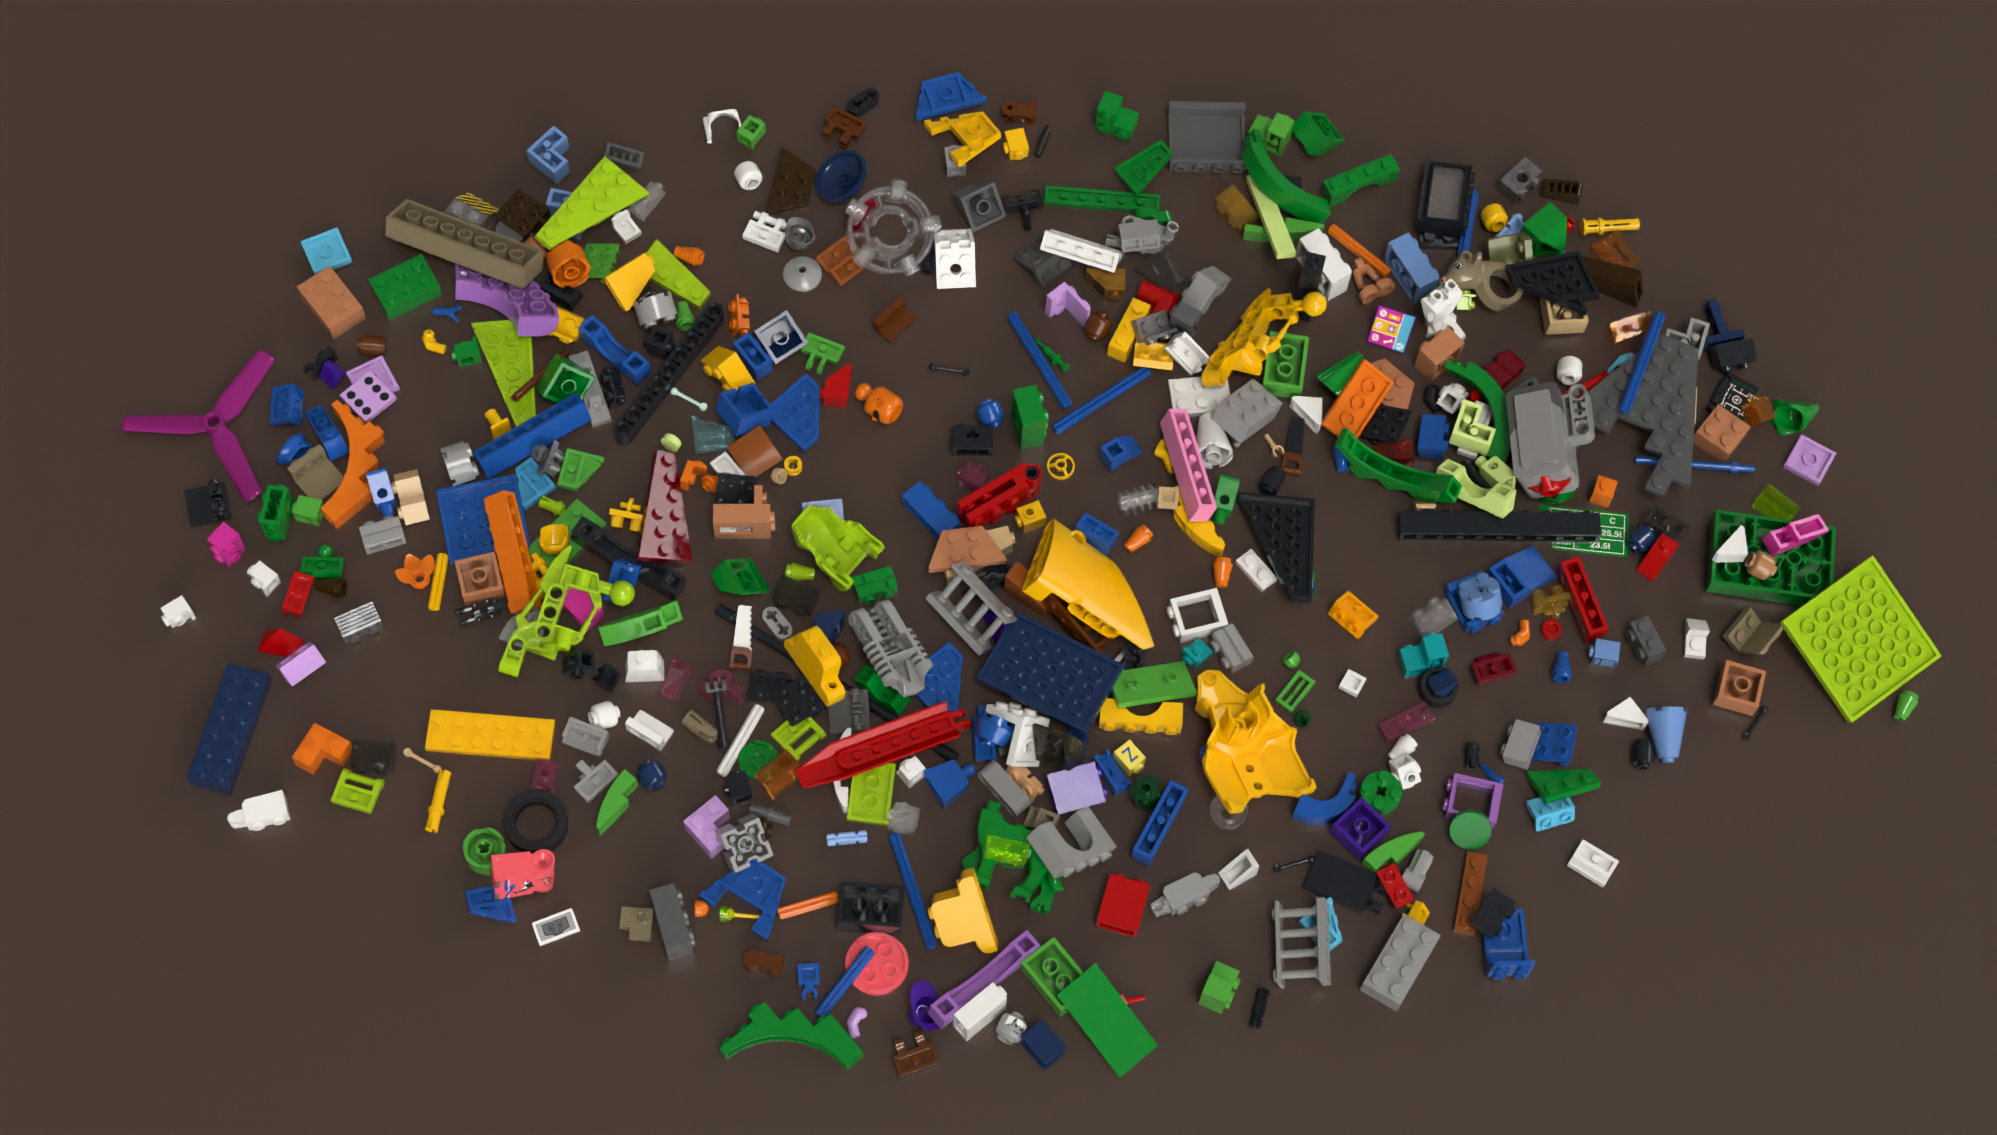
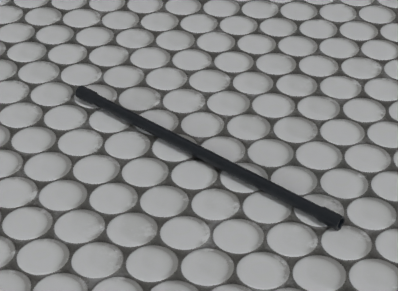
(731, 616)

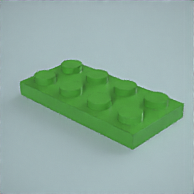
(569, 518)

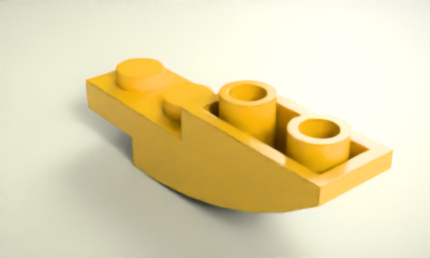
(1198, 531)

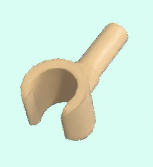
(1273, 446)

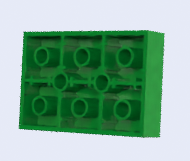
(1799, 572)

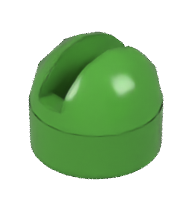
(1291, 659)

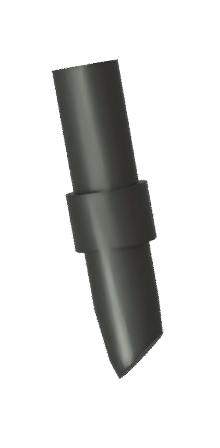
(1042, 142)

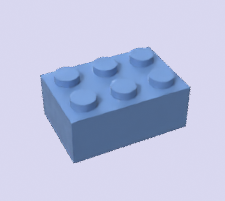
(1411, 268)

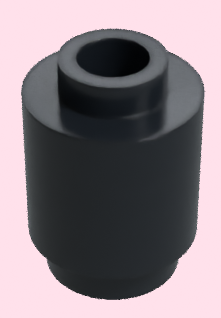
(1272, 480)
(1643, 754)

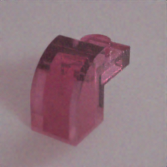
(734, 691)

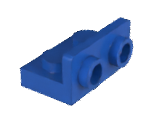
(286, 405)

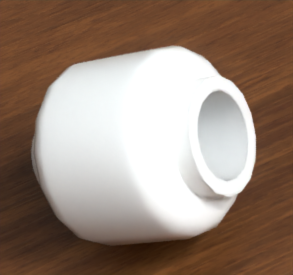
(748, 175)
(1569, 370)
(604, 715)

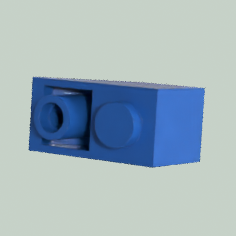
(1119, 452)

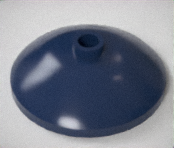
(841, 176)

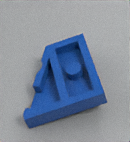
(482, 903)

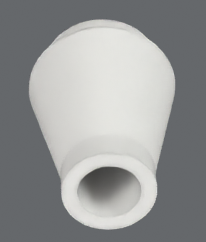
(1404, 745)

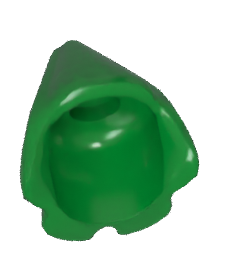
(1338, 374)
(1792, 415)

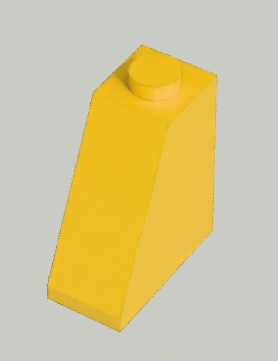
(630, 280)

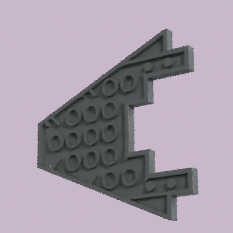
(1661, 406)

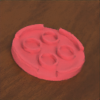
(885, 969)

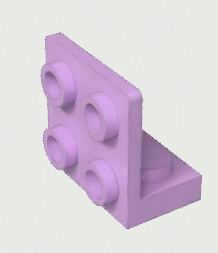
(1066, 297)

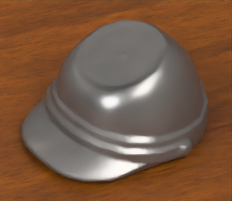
(799, 233)

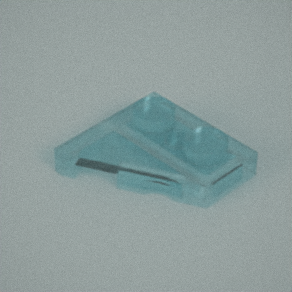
(710, 436)

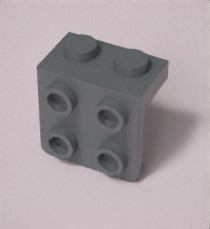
(1042, 263)

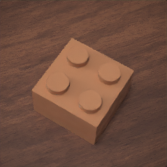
(1435, 353)
(1721, 434)
(479, 578)
(1739, 688)

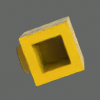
(1015, 144)
(1030, 517)

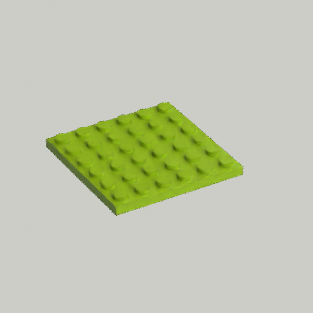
(1860, 639)

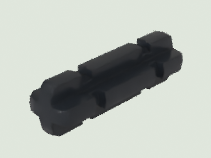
(1259, 1008)

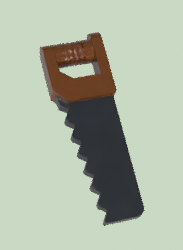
(1294, 447)

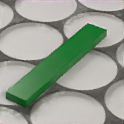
(1099, 199)

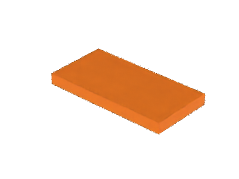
(1357, 400)

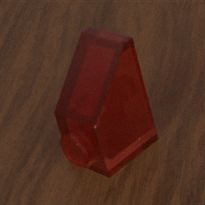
(1400, 452)

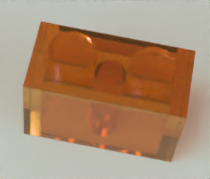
(1630, 326)
(778, 774)

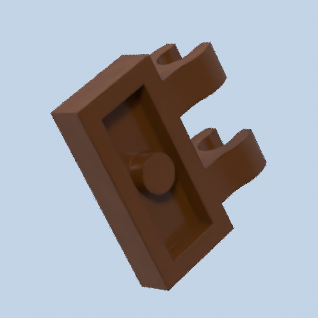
(845, 123)
(915, 1059)

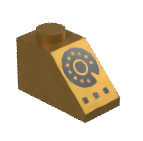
(1107, 283)

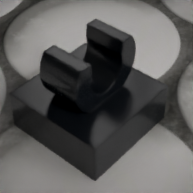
(607, 677)

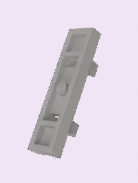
(594, 397)

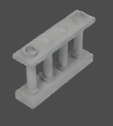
(954, 616)
(1320, 952)

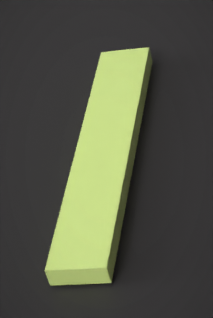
(1272, 222)

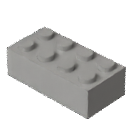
(1400, 962)

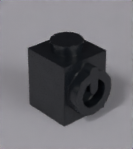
(659, 342)

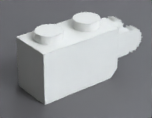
(261, 812)

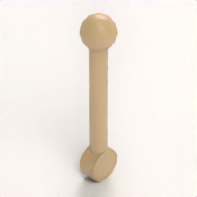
(408, 752)

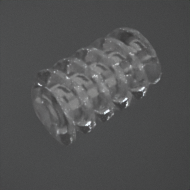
(1137, 498)

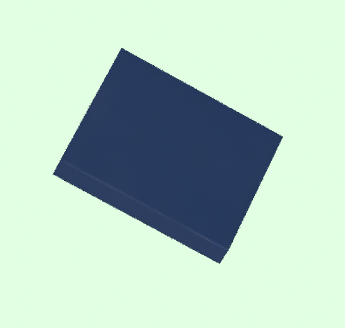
(830, 624)

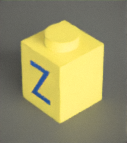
(1129, 758)

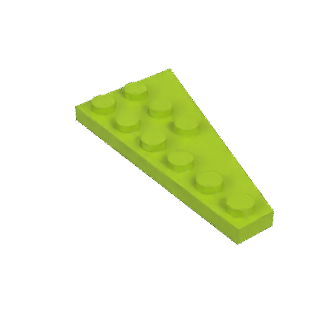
(593, 201)
(511, 364)

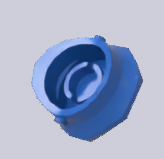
(293, 449)

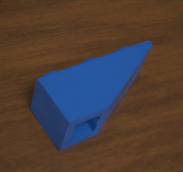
(326, 432)

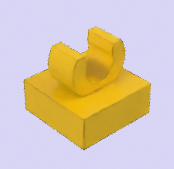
(1418, 912)

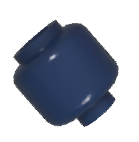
(1641, 538)
(652, 775)

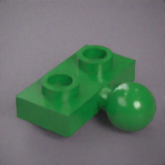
(323, 565)

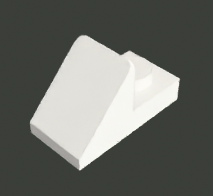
(1695, 638)

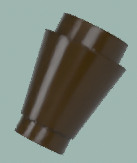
(332, 586)

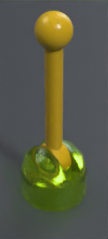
(727, 914)

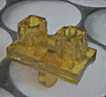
(1550, 605)

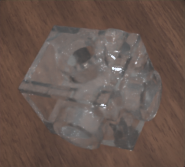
(903, 818)

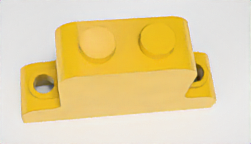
(818, 663)
(963, 915)

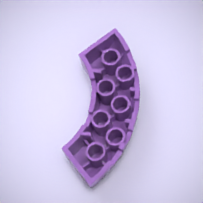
(526, 308)

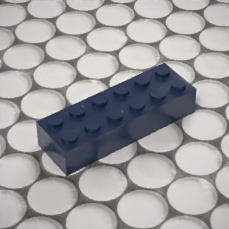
(229, 729)

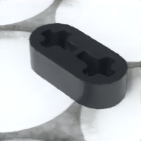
(863, 102)

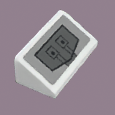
(555, 927)

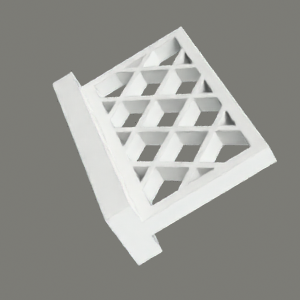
(1081, 250)

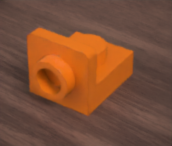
(690, 473)

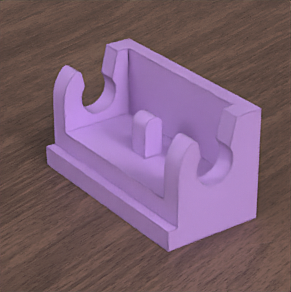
(300, 663)

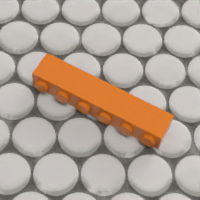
(512, 551)

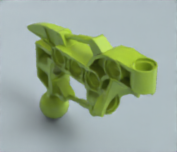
(559, 577)

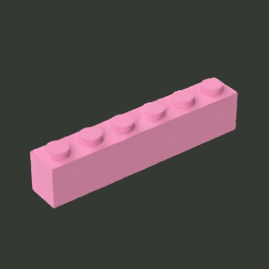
(1188, 465)

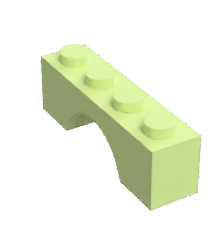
(1495, 500)

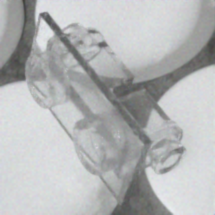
(644, 206)

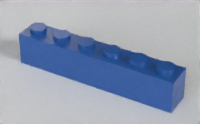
(538, 430)

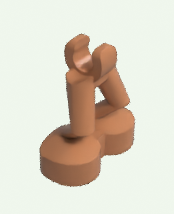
(1370, 292)

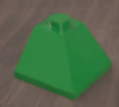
(739, 577)

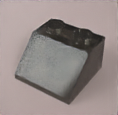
(1057, 747)

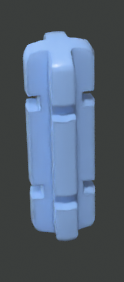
(846, 838)

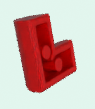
(1157, 297)

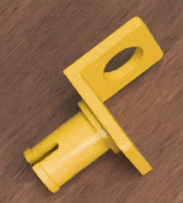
(498, 426)

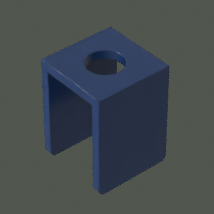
(1043, 1044)

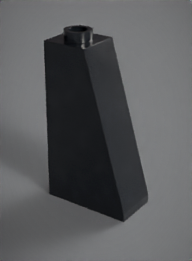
(1309, 279)

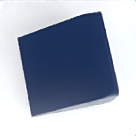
(1443, 682)

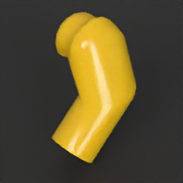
(431, 344)

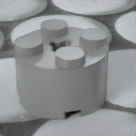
(655, 309)
(459, 463)

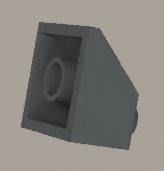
(979, 204)

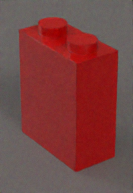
(1123, 905)

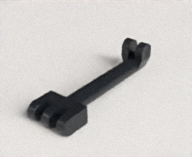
(716, 690)

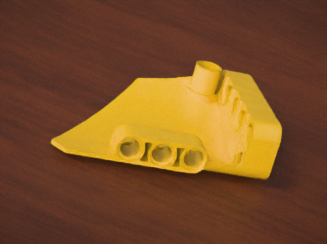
(1087, 582)

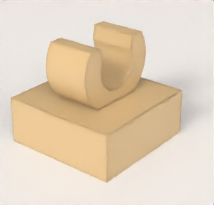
(1168, 498)

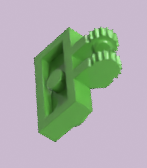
(822, 349)

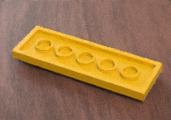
(490, 735)

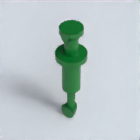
(1056, 359)

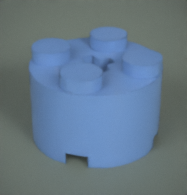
(1480, 597)

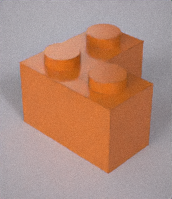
(321, 744)

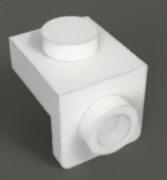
(625, 227)

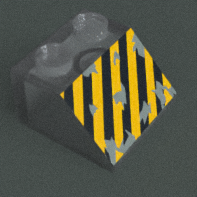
(473, 210)

